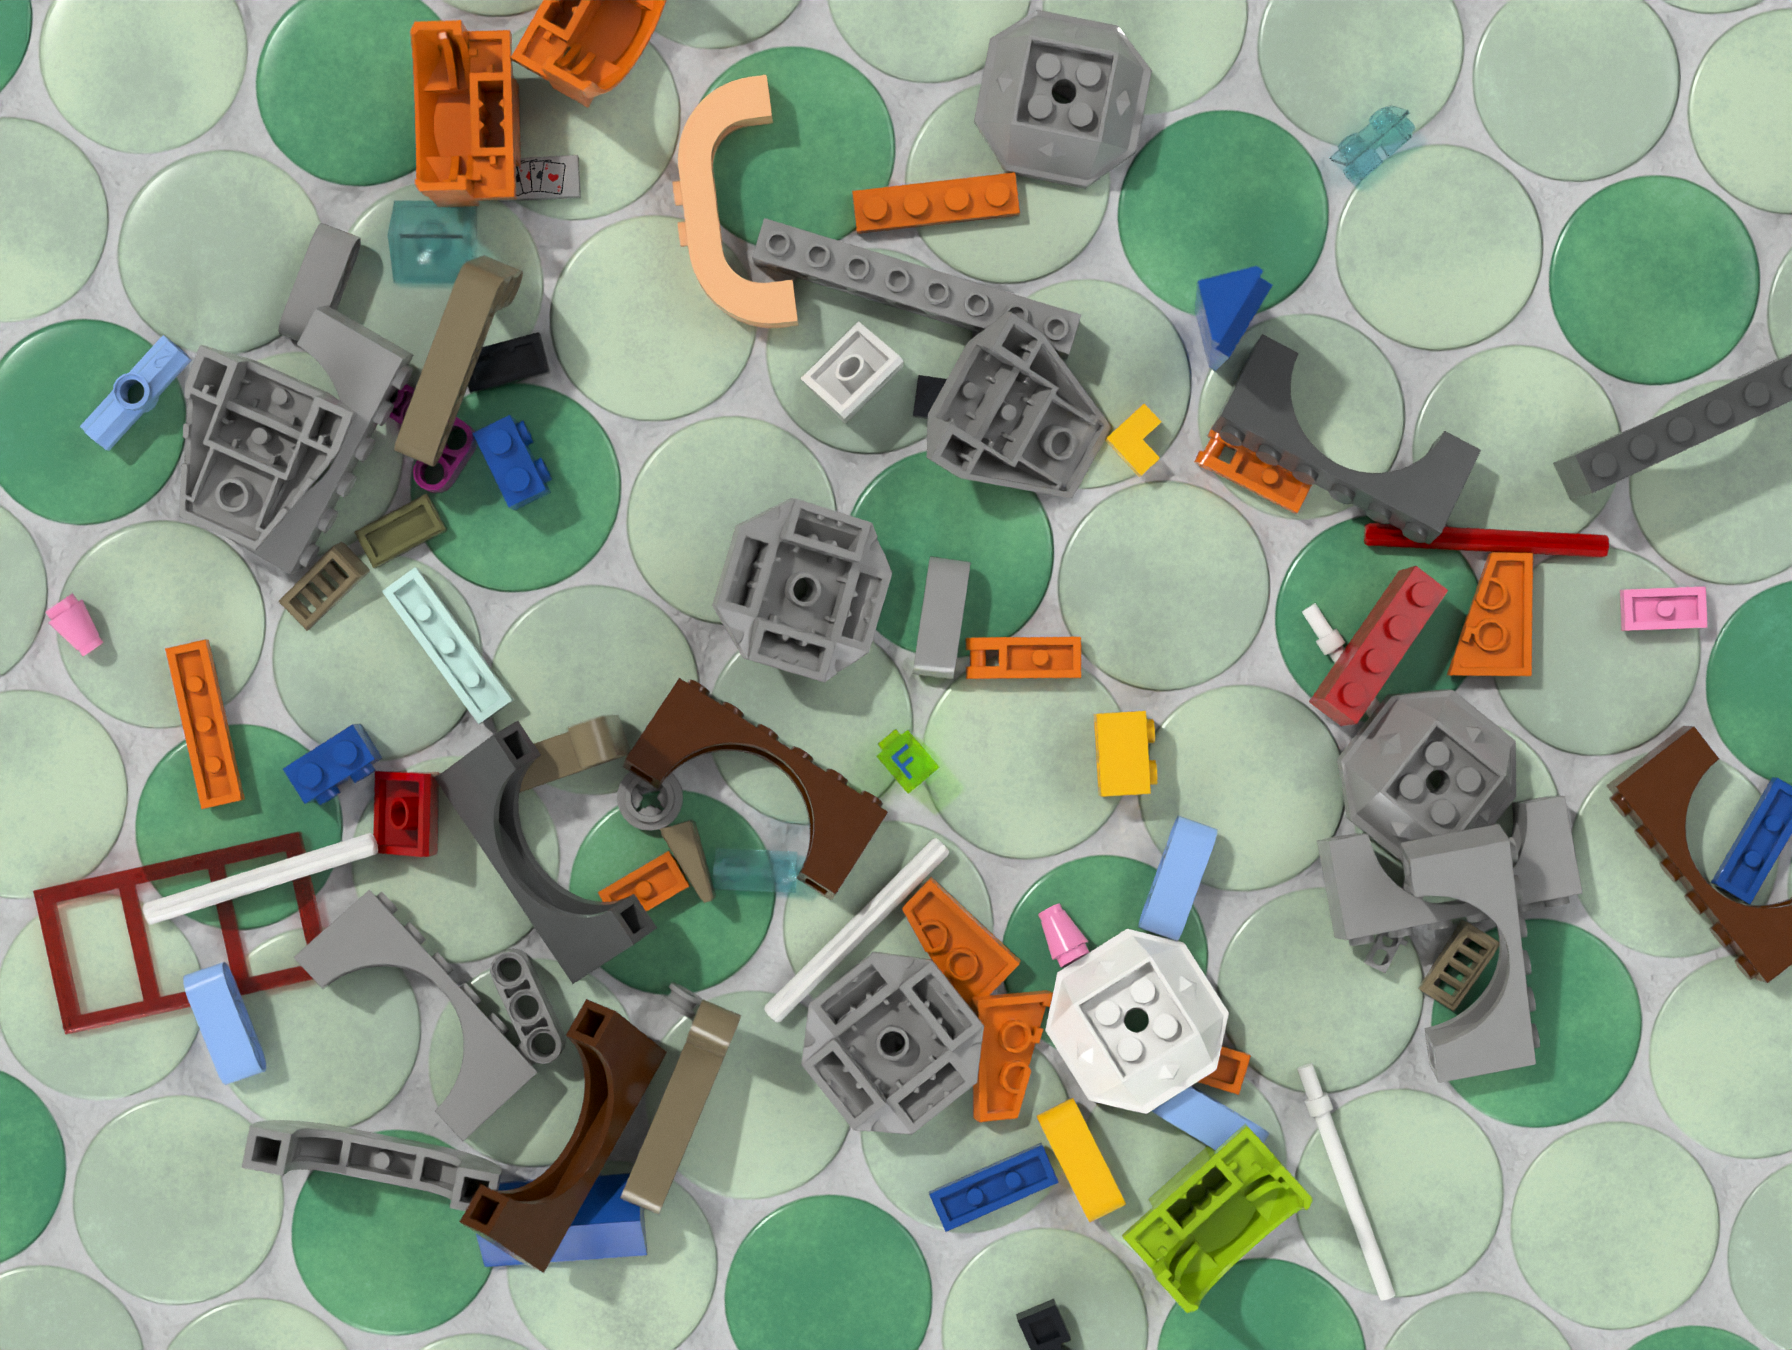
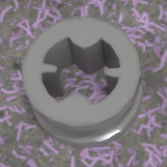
(681, 1000)

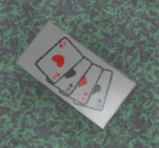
(547, 178)

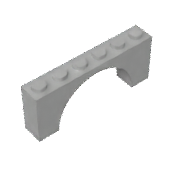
(365, 376)
(1369, 903)
(373, 937)
(1497, 1027)

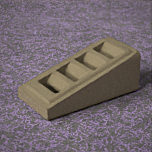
(350, 564)
(688, 850)
(1471, 973)

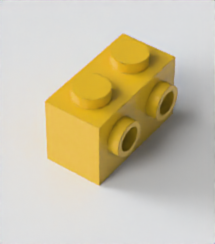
(1124, 754)

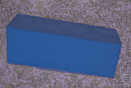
(1225, 310)
(600, 1230)

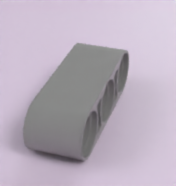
(320, 277)
(941, 617)
(528, 1026)

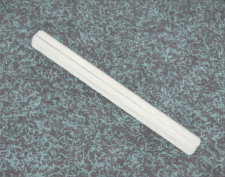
(260, 878)
(856, 930)

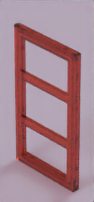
(126, 882)

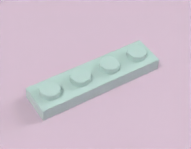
(447, 645)

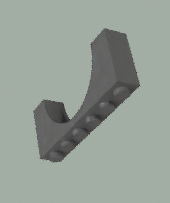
(1264, 421)
(1677, 429)
(486, 796)

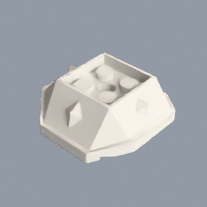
(1145, 1066)

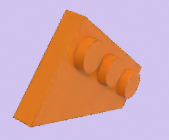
(1499, 621)
(958, 942)
(1006, 1051)

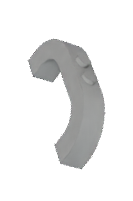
(303, 1145)

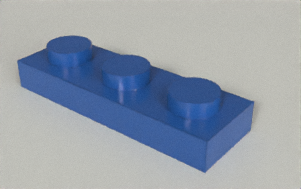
(1757, 843)
(993, 1187)

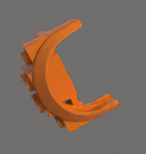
(599, 38)
(465, 114)

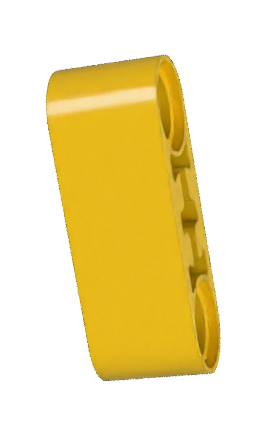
(1081, 1160)

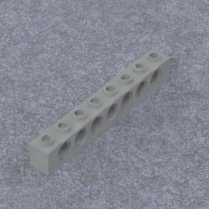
(904, 284)

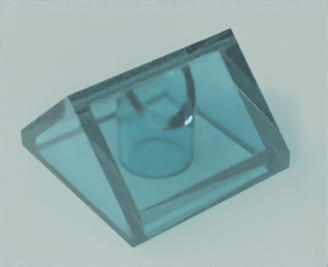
(430, 241)

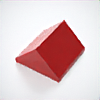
(406, 813)

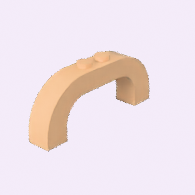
(720, 113)

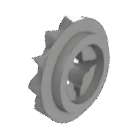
(649, 817)

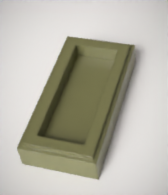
(400, 531)

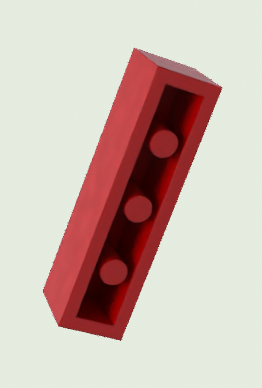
(1378, 646)

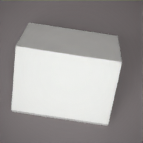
(853, 372)

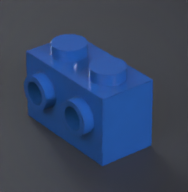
(512, 462)
(333, 763)

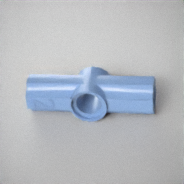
(155, 373)

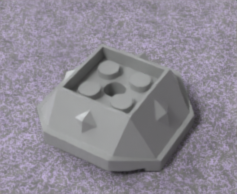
(1055, 140)
(843, 597)
(1406, 741)
(882, 1087)

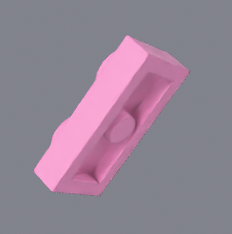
(1663, 608)

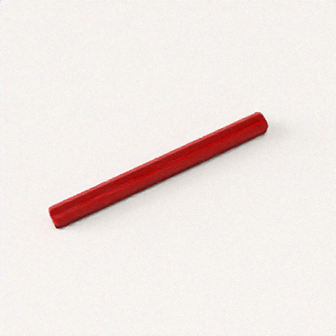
(1494, 541)

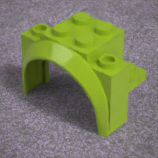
(1214, 1215)

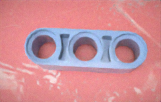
(1177, 878)
(224, 1023)
(1205, 1117)

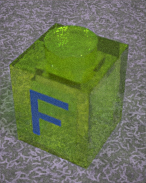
(906, 759)

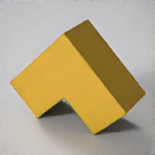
(1129, 442)

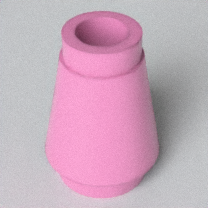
(74, 624)
(1062, 936)

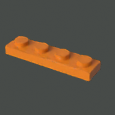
(936, 203)
(205, 724)

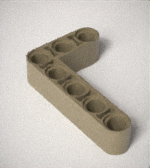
(477, 294)
(577, 750)
(681, 1106)

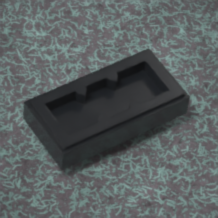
(509, 363)

